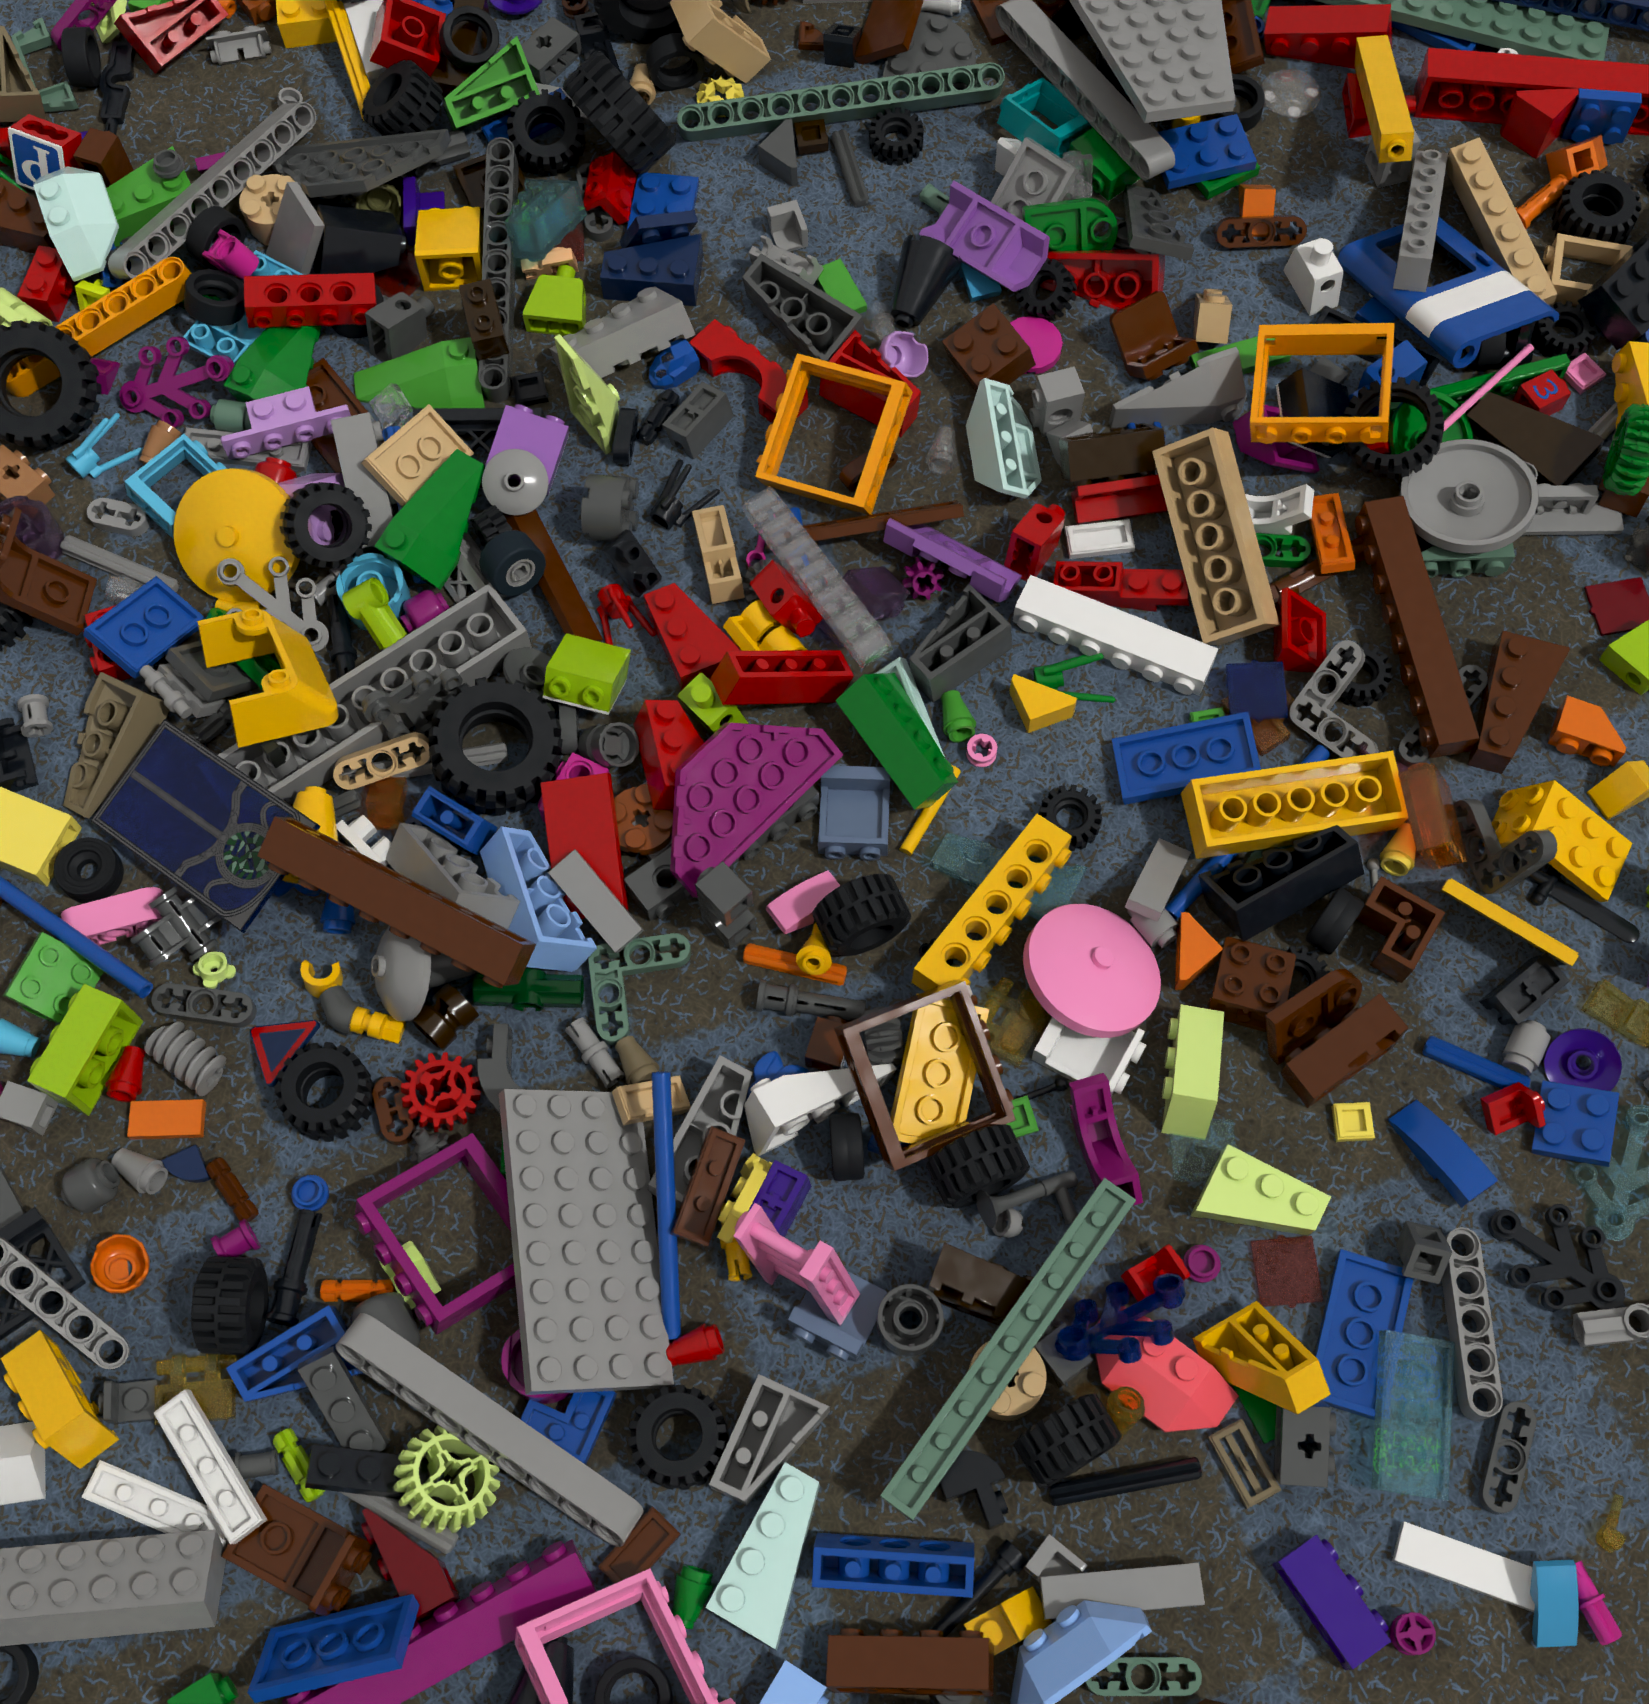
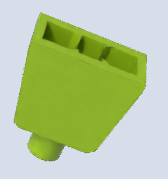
(556, 304)
(1630, 658)
(705, 706)

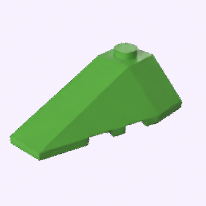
(434, 375)

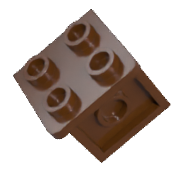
(40, 583)
(302, 1553)

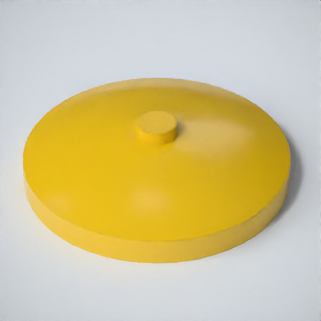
(237, 518)

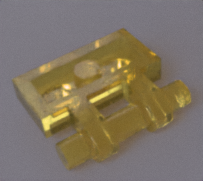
(1021, 1025)
(214, 1394)

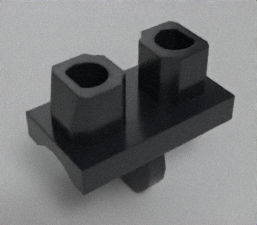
(632, 564)

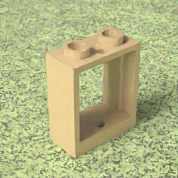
(1580, 249)

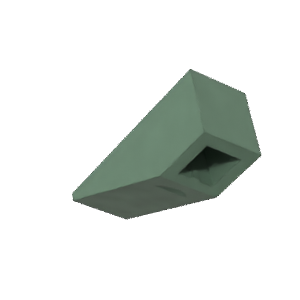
(1463, 564)

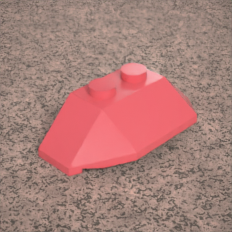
(1175, 1382)

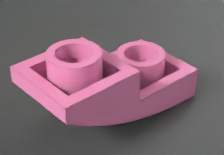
(796, 906)

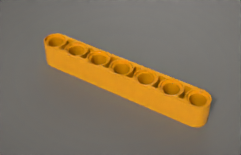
(108, 321)

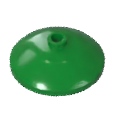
(1409, 425)

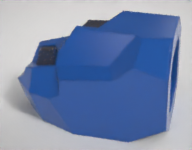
(674, 365)

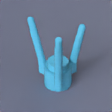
(84, 459)

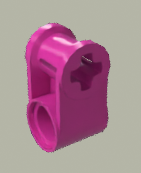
(231, 256)

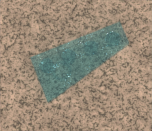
(974, 859)

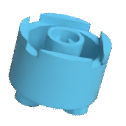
(383, 569)

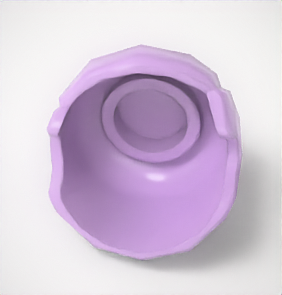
(904, 353)

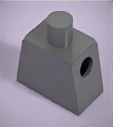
(397, 325)

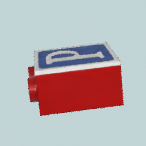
(41, 148)

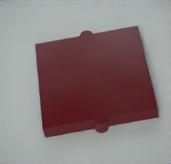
(1618, 605)

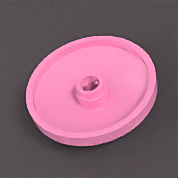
(1091, 970)

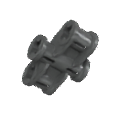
(180, 926)

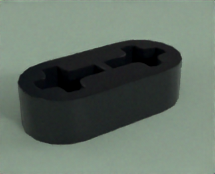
(625, 436)

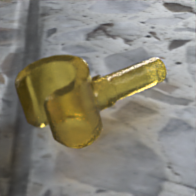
(1608, 1536)

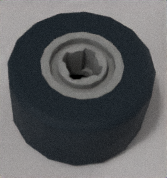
(512, 563)

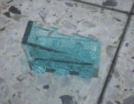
(544, 217)

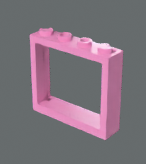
(637, 1588)

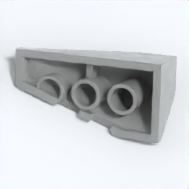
(1199, 397)

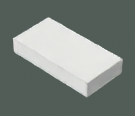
(1099, 539)

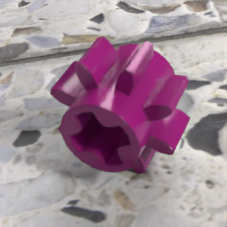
(925, 587)

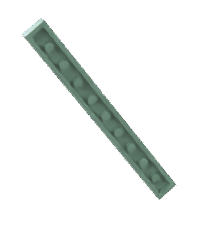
(1007, 1350)

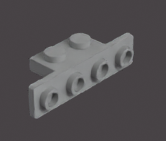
(1573, 512)

